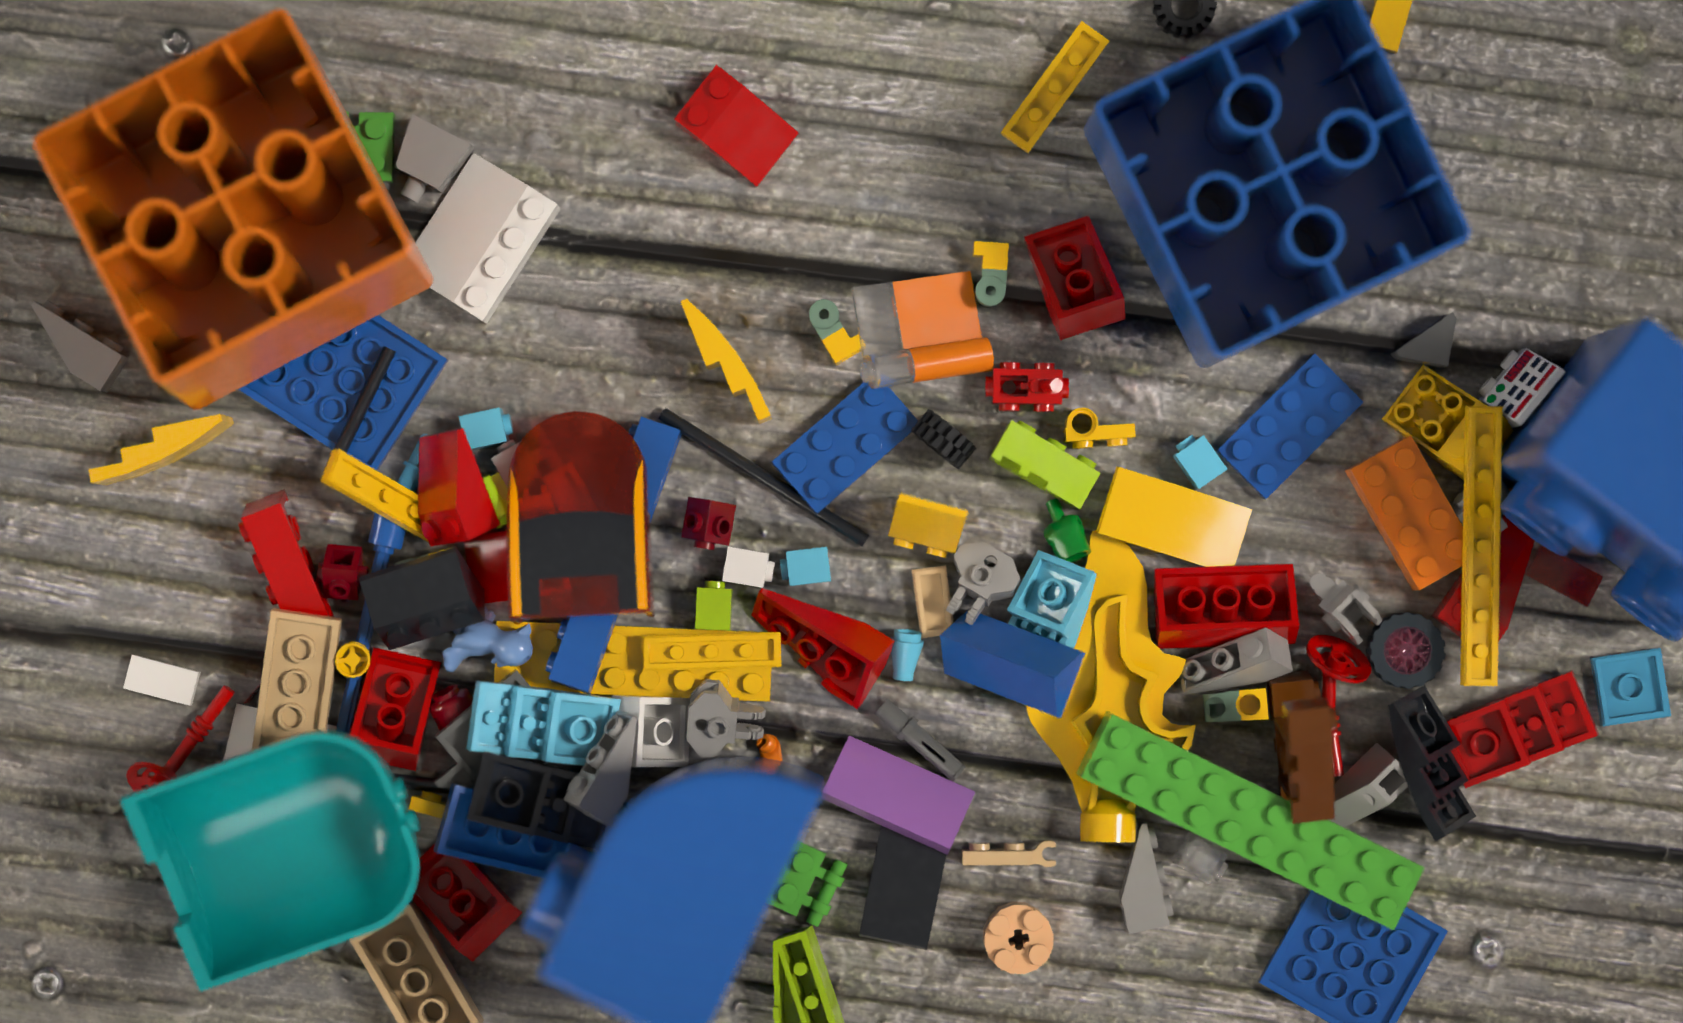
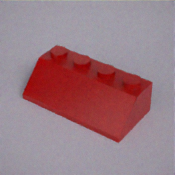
(1223, 603)

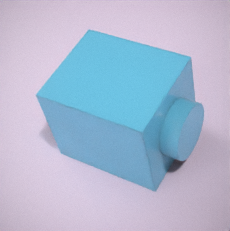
(487, 428)
(1198, 461)
(806, 566)

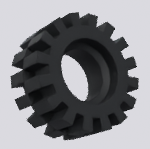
(1184, 26)
(943, 439)

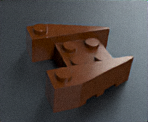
(1303, 745)

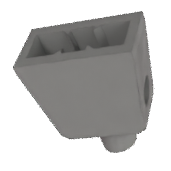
(429, 158)

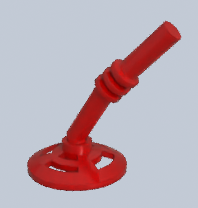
(1335, 667)
(193, 736)

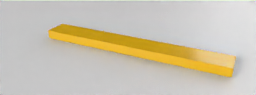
(1481, 546)

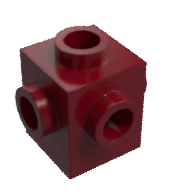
(708, 522)
(342, 572)

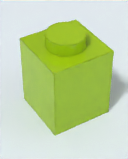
(713, 606)

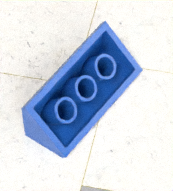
(1011, 662)

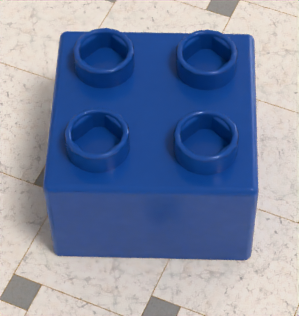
(1274, 176)
(1606, 467)

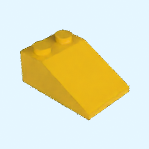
(927, 525)

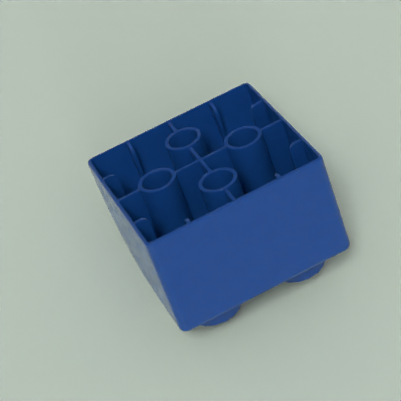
(673, 889)

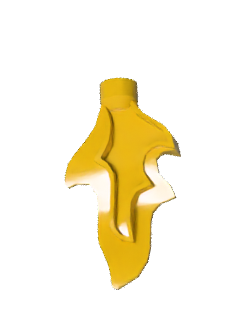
(1117, 675)

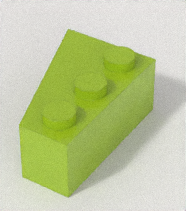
(1045, 464)
(802, 981)

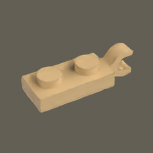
(1012, 854)

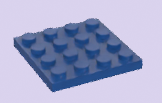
(1349, 964)

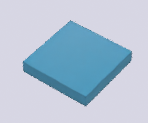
(1630, 687)

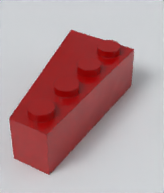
(280, 556)

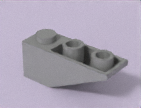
(84, 355)
(1238, 663)
(605, 777)
(1368, 786)
(1141, 890)

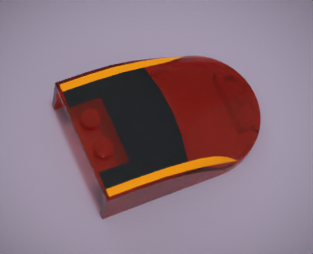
(578, 521)

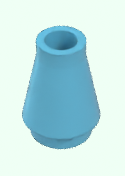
(905, 653)

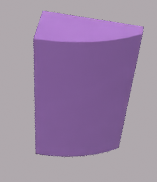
(898, 795)

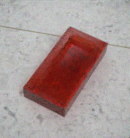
(1563, 576)

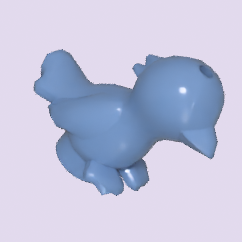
(484, 638)

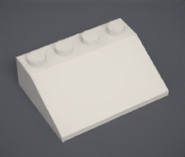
(483, 236)

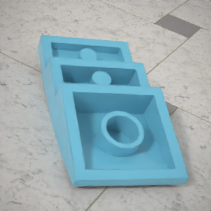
(1053, 599)
(537, 722)

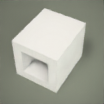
(747, 567)

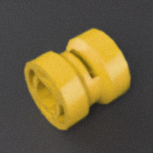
(352, 665)

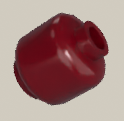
(449, 704)

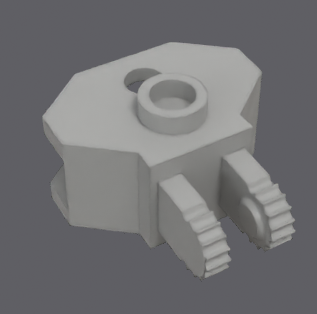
(979, 580)
(1343, 605)
(715, 716)

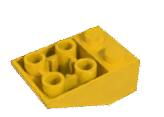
(1434, 416)

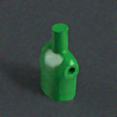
(1065, 534)

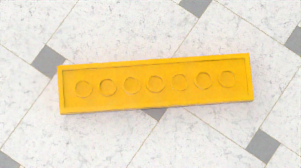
(622, 666)

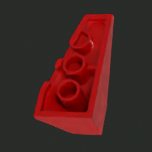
(1514, 557)
(835, 646)

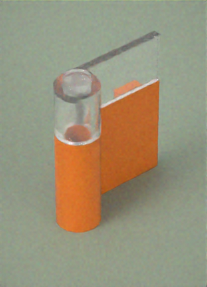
(920, 330)

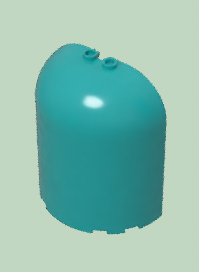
(279, 851)

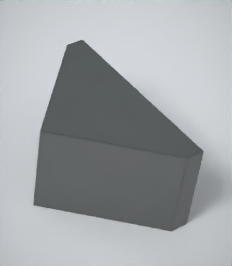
(1431, 346)

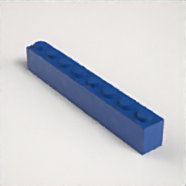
(588, 636)

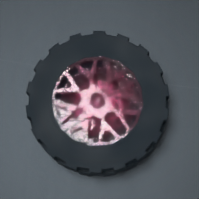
(1405, 650)

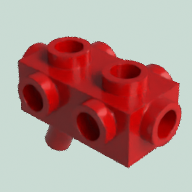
(1037, 387)

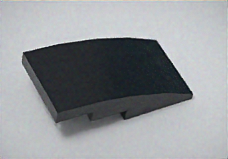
(1427, 763)
(530, 801)
(902, 891)

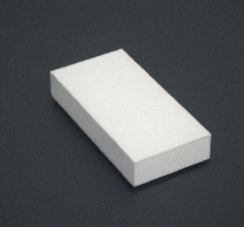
(161, 680)

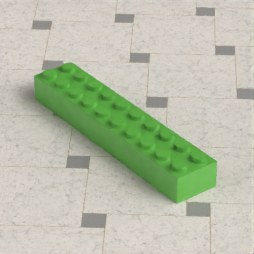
(1249, 820)

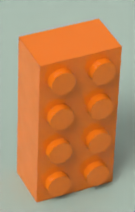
(1410, 512)

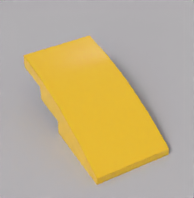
(718, 352)
(169, 446)
(1173, 520)

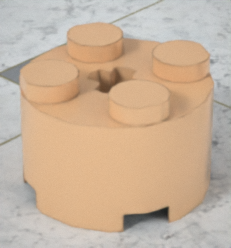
(1034, 949)

